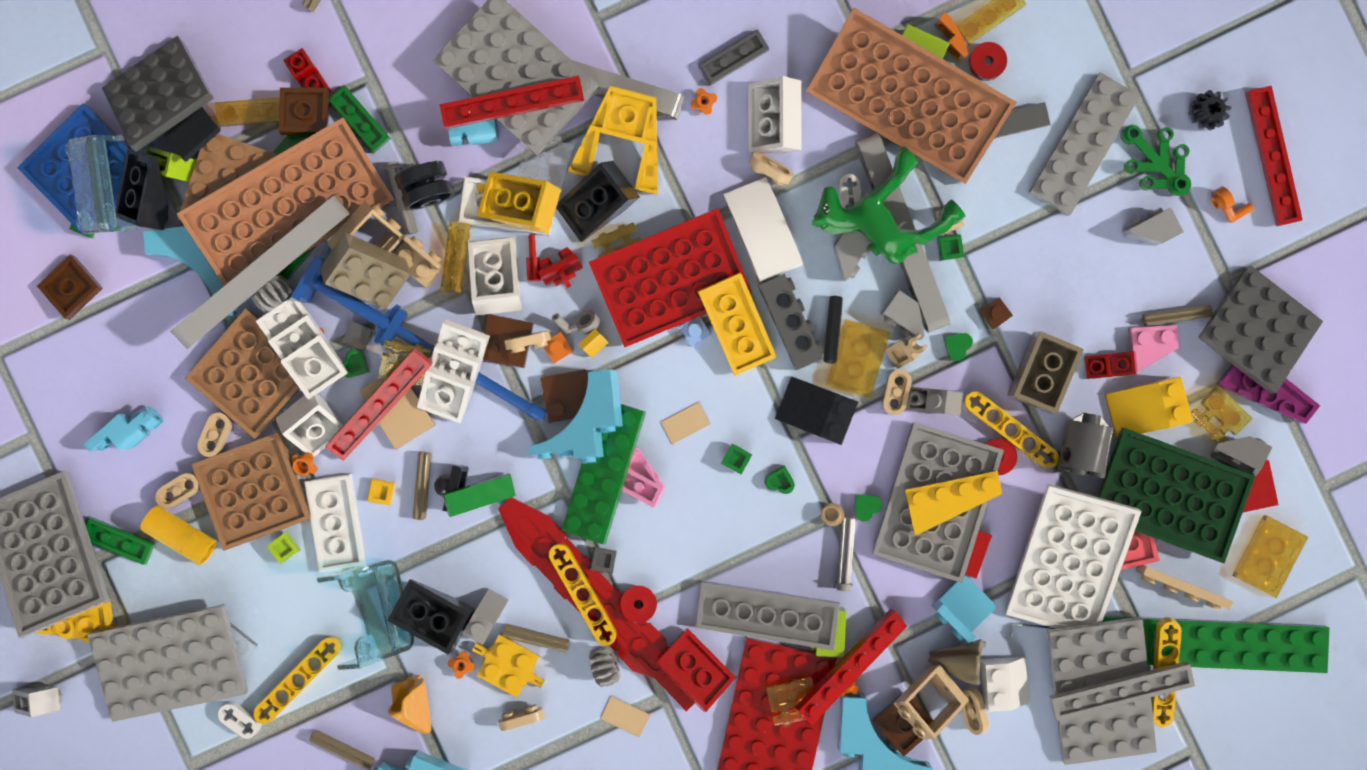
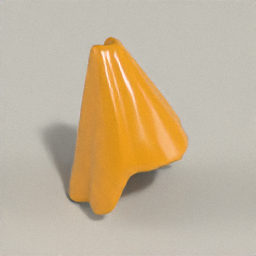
(411, 704)

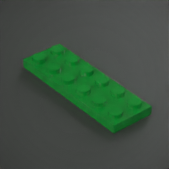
(601, 482)

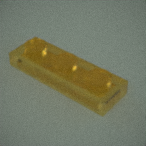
(988, 18)
(247, 112)
(455, 257)

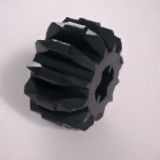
(1217, 107)

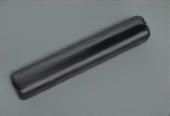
(833, 329)

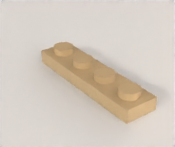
(1192, 592)

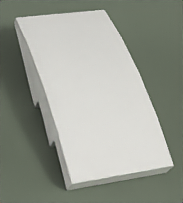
(763, 229)
(302, 347)
(453, 371)

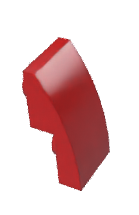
(305, 70)
(1111, 365)

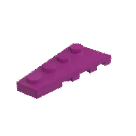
(1287, 401)

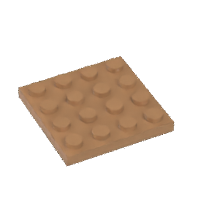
(221, 163)
(245, 376)
(251, 491)

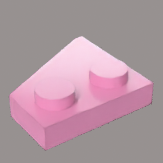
(1152, 343)
(643, 481)

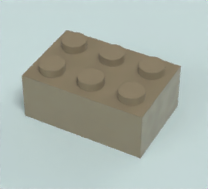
(365, 270)
(1045, 372)

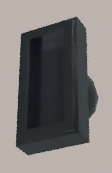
(451, 482)

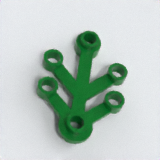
(1159, 163)

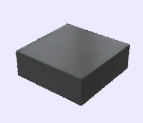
(358, 335)
(602, 560)

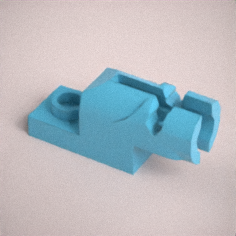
(477, 133)
(125, 430)

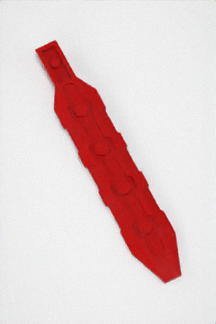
(636, 643)

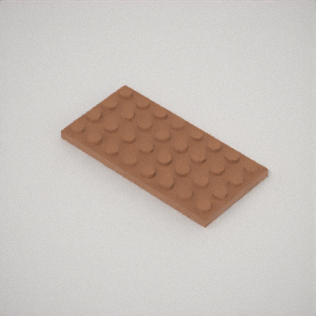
(910, 96)
(272, 199)

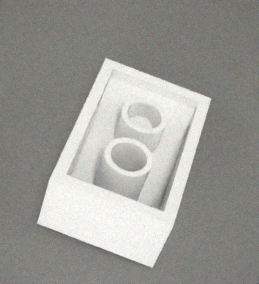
(494, 276)

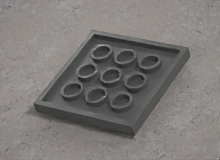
(157, 93)
(1260, 329)

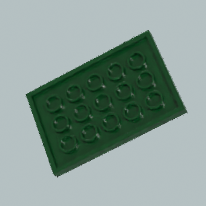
(1179, 494)

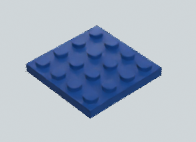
(50, 167)

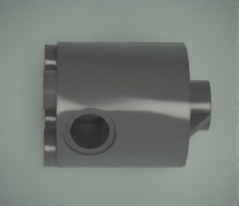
(1086, 445)

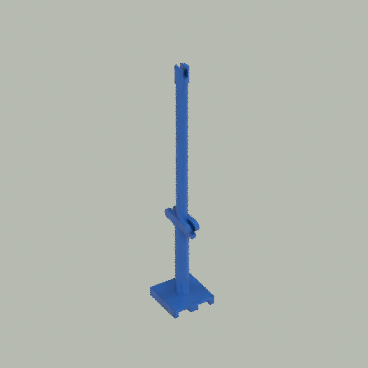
(390, 325)

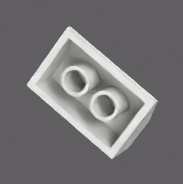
(774, 115)

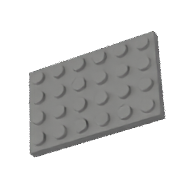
(506, 52)
(929, 459)
(47, 556)
(1092, 656)
(168, 663)

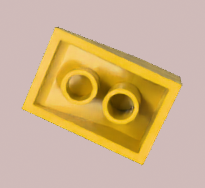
(519, 202)
(1149, 406)

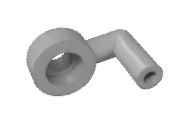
(585, 322)

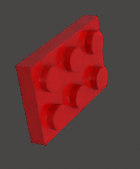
(695, 670)

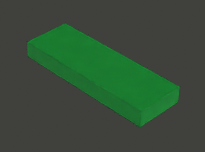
(359, 119)
(479, 495)
(119, 541)

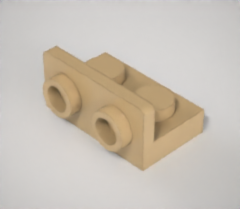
(422, 265)

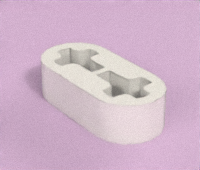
(843, 191)
(239, 720)

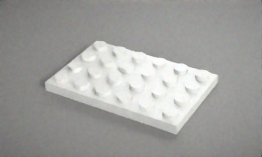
(1072, 559)

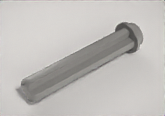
(407, 216)
(845, 554)

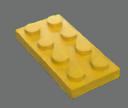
(737, 323)

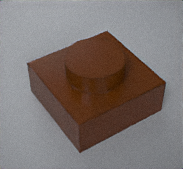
(996, 313)

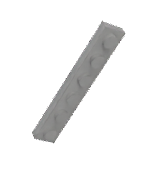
(1122, 691)

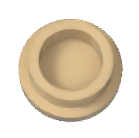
(832, 514)

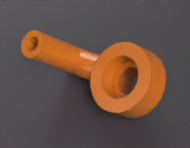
(1223, 200)

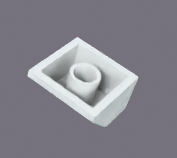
(309, 424)
(1004, 683)

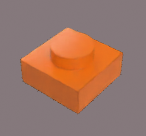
(558, 348)

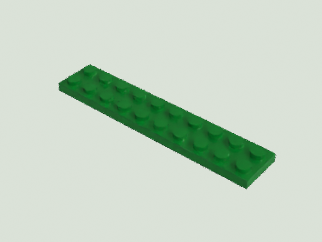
(1244, 645)

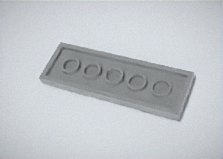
(1084, 144)
(768, 615)

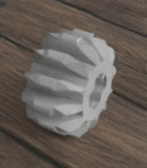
(272, 293)
(604, 666)

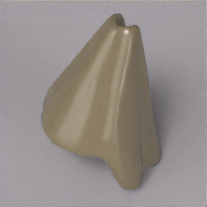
(960, 660)

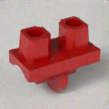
(561, 271)

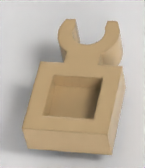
(905, 351)

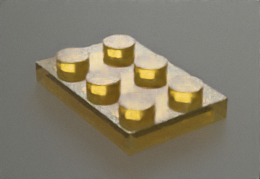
(858, 358)
(1270, 556)

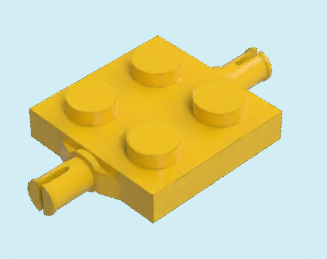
(508, 665)

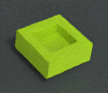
(283, 547)

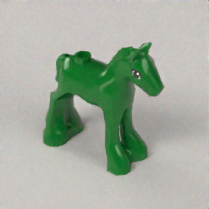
(877, 221)

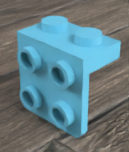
(963, 608)

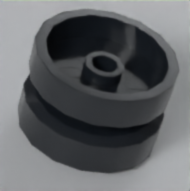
(424, 185)

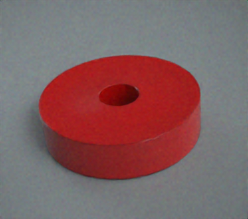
(995, 54)
(1009, 455)
(648, 602)

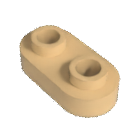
(778, 172)
(518, 344)
(897, 392)
(214, 433)
(179, 489)
(975, 712)
(513, 720)

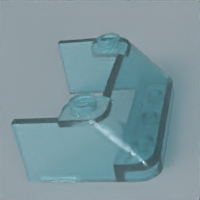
(93, 184)
(378, 592)

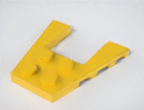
(626, 116)

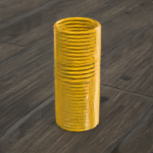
(172, 530)

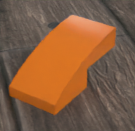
(957, 45)

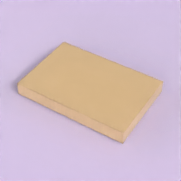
(404, 420)

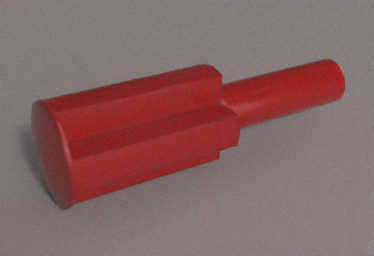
(532, 261)

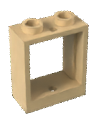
(360, 216)
(949, 691)

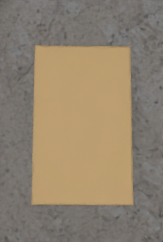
(685, 423)
(625, 716)

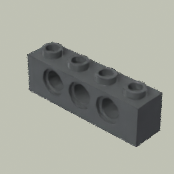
(798, 357)

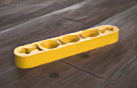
(1021, 433)
(591, 602)
(1159, 661)
(287, 683)

